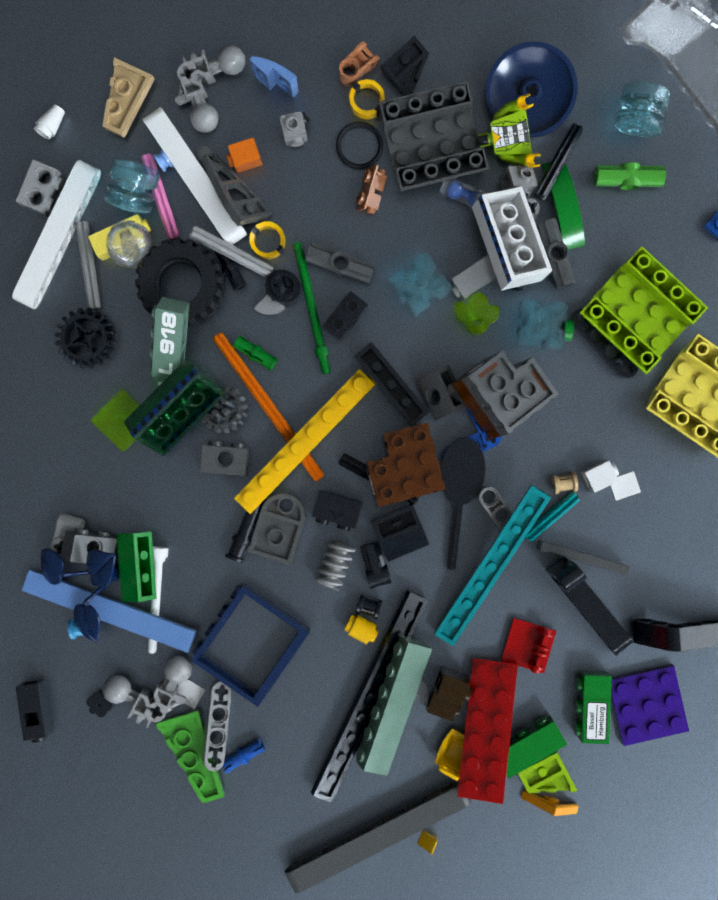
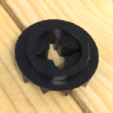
(289, 280)

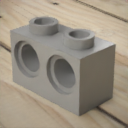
(34, 186)

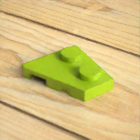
(547, 776)

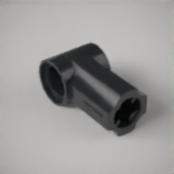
(376, 569)

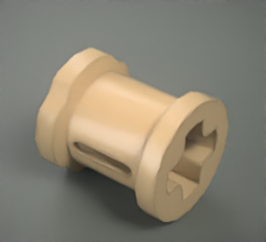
(564, 482)

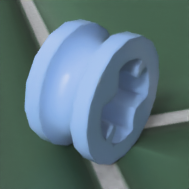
(162, 160)

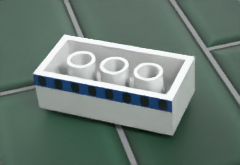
(511, 238)

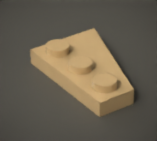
(126, 96)

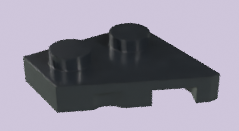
(406, 66)

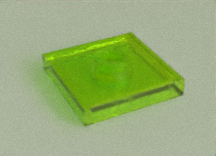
(112, 417)

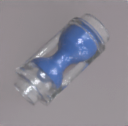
(458, 190)

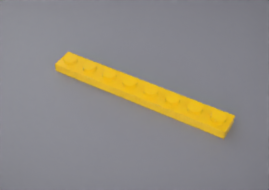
(304, 441)

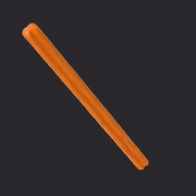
(263, 400)

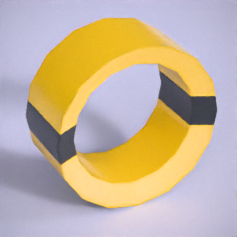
(362, 84)
(262, 226)

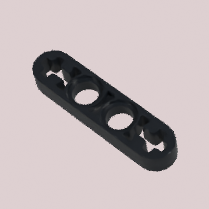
(600, 348)

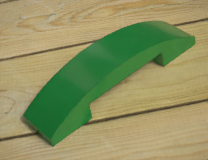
(567, 209)

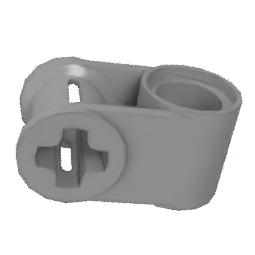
(64, 523)

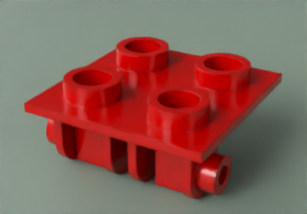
(528, 645)

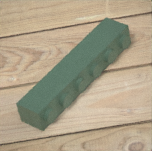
(393, 705)

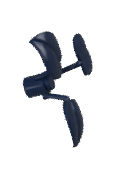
(103, 572)

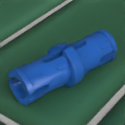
(243, 755)

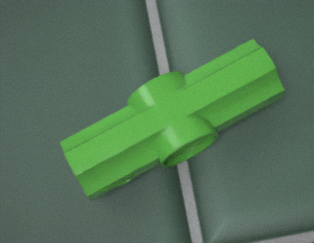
(629, 176)

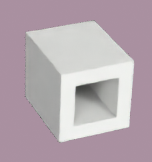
(600, 476)

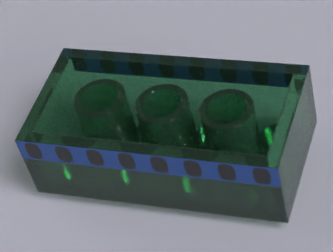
(174, 407)

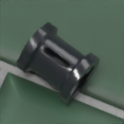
(368, 607)

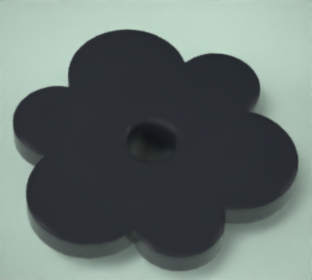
(95, 707)

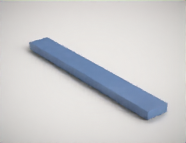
(112, 611)

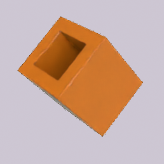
(244, 155)

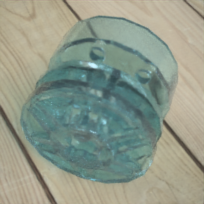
(642, 109)
(132, 188)

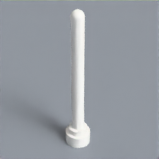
(159, 555)

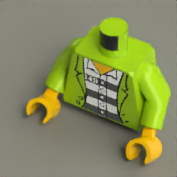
(511, 134)

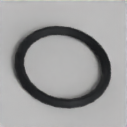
(345, 129)

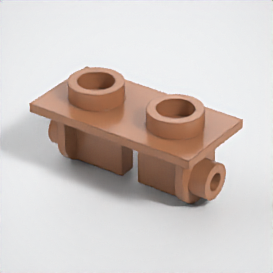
(373, 180)

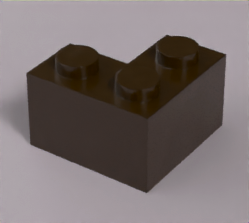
(448, 693)

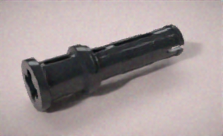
(242, 538)

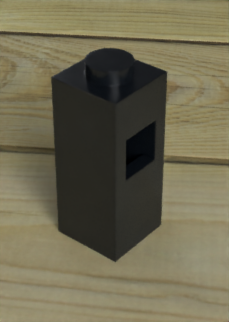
(34, 710)

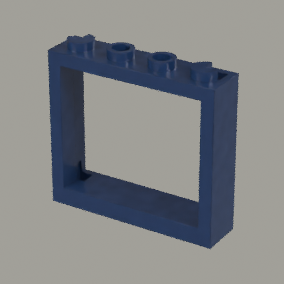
(227, 678)

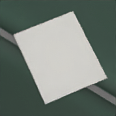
(626, 486)
(191, 691)

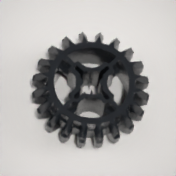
(75, 323)

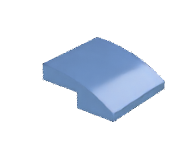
(271, 73)

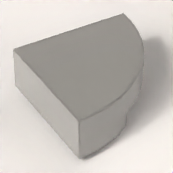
(269, 307)

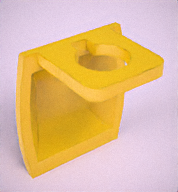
(450, 754)

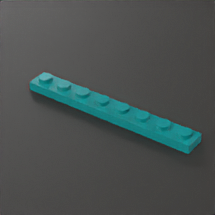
(492, 564)

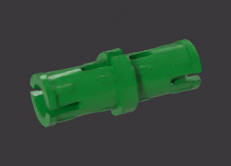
(255, 352)

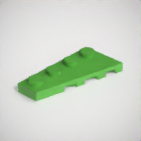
(186, 739)

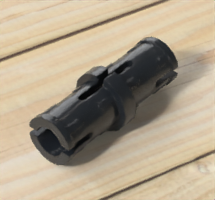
(231, 269)

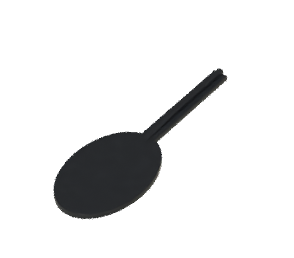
(463, 477)

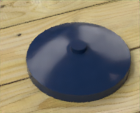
(536, 71)

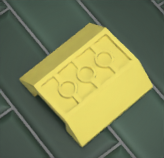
(689, 394)

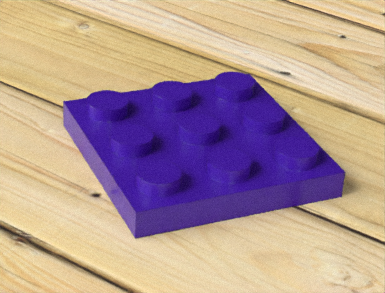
(648, 705)

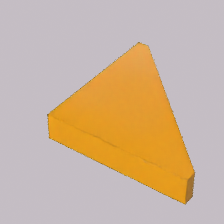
(550, 804)

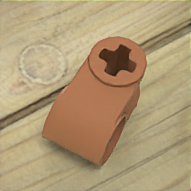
(360, 61)

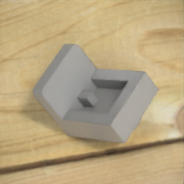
(293, 129)

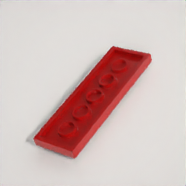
(488, 731)

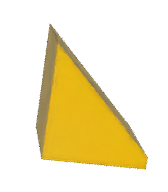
(427, 841)

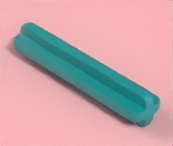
(552, 515)

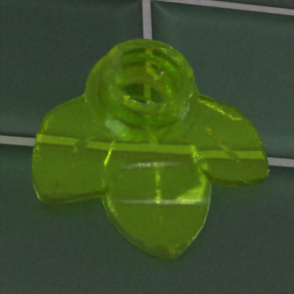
(478, 310)

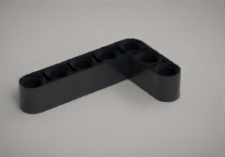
(572, 583)
(676, 636)

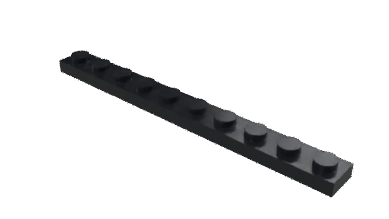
(360, 711)

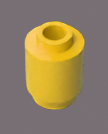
(361, 629)

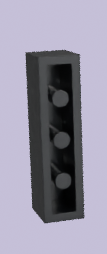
(391, 384)

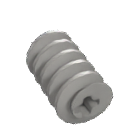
(335, 565)

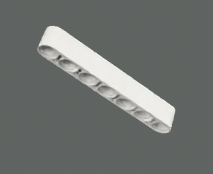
(192, 174)
(56, 234)

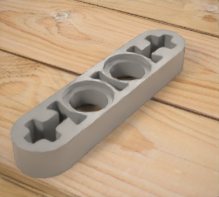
(213, 725)

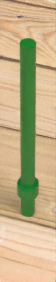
(321, 350)

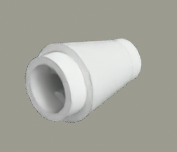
(49, 122)

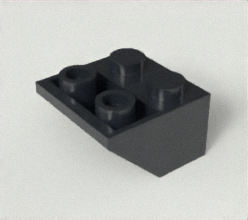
(400, 532)

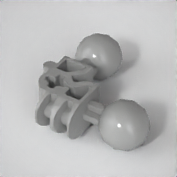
(229, 60)
(118, 689)

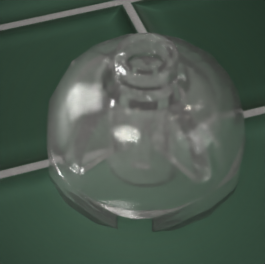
(128, 243)

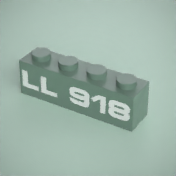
(169, 338)

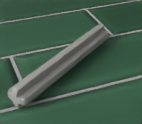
(230, 251)
(88, 265)

